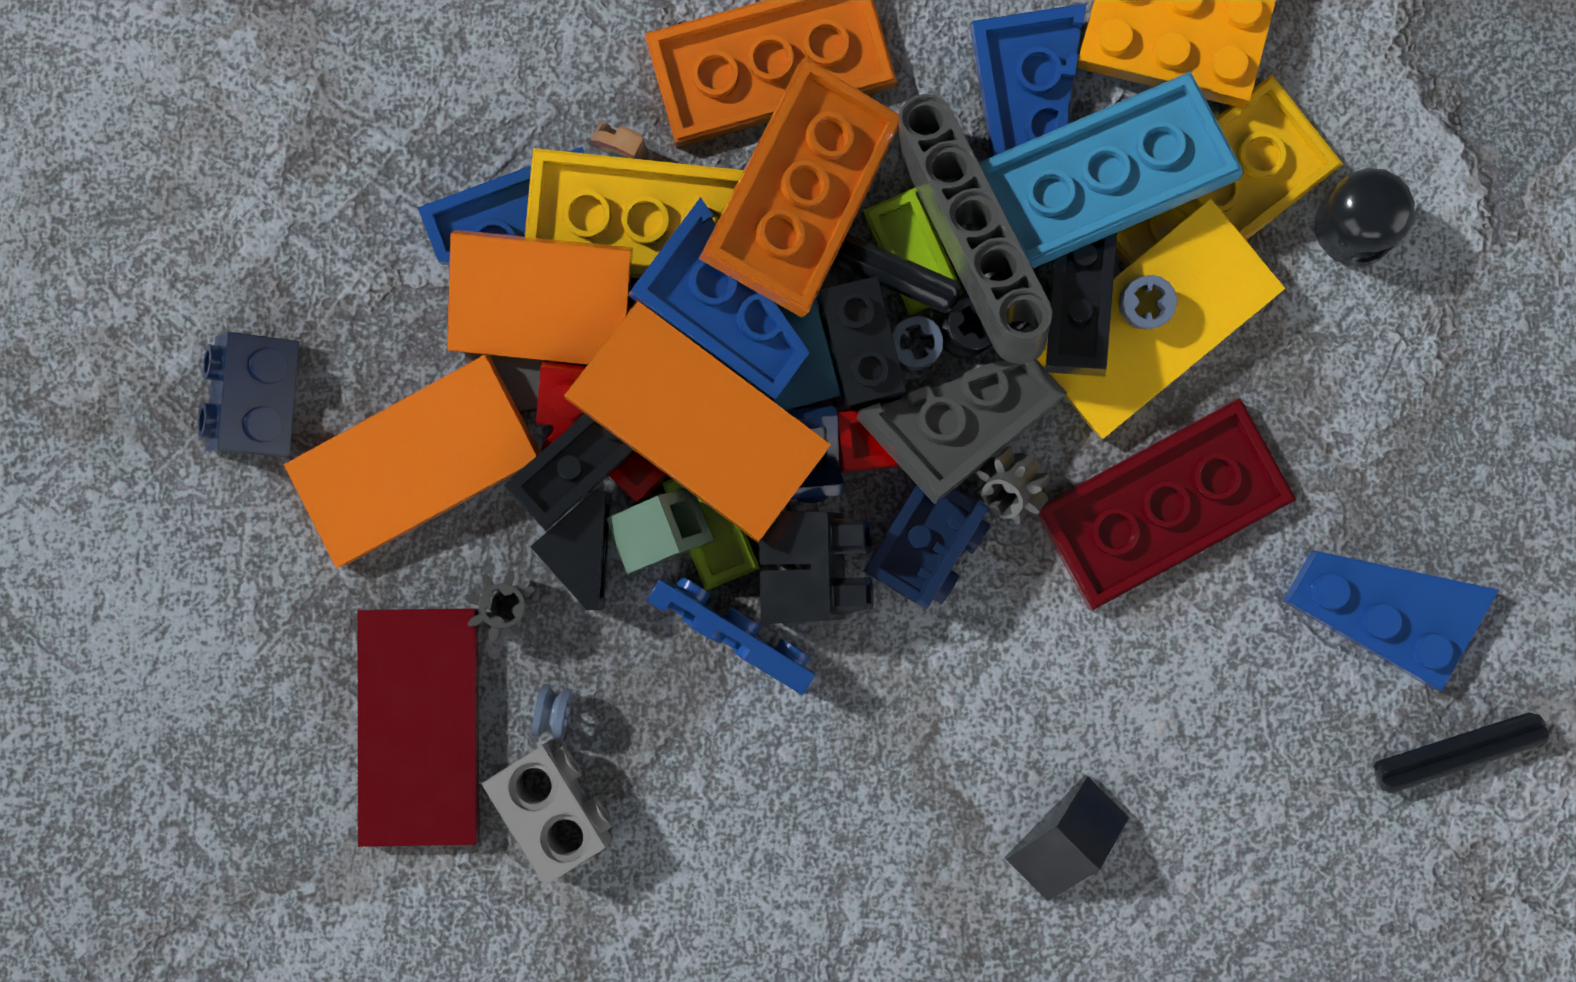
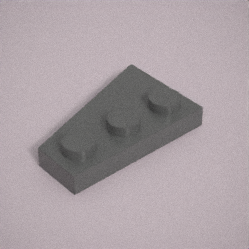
(962, 424)

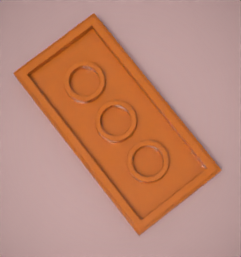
(736, 64)
(801, 188)
(697, 421)
(413, 461)

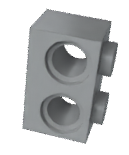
(533, 818)

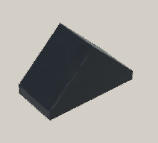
(579, 549)
(1069, 840)

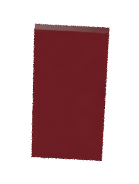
(1165, 504)
(418, 727)

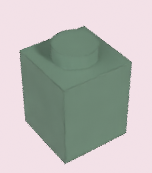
(659, 529)

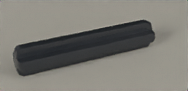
(898, 274)
(1461, 752)

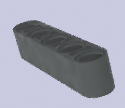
(980, 251)

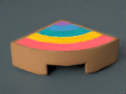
(619, 143)

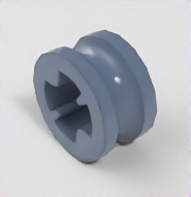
(1165, 303)
(927, 329)
(552, 712)

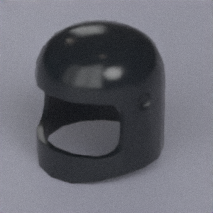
(1364, 214)

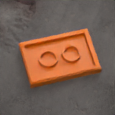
(535, 296)

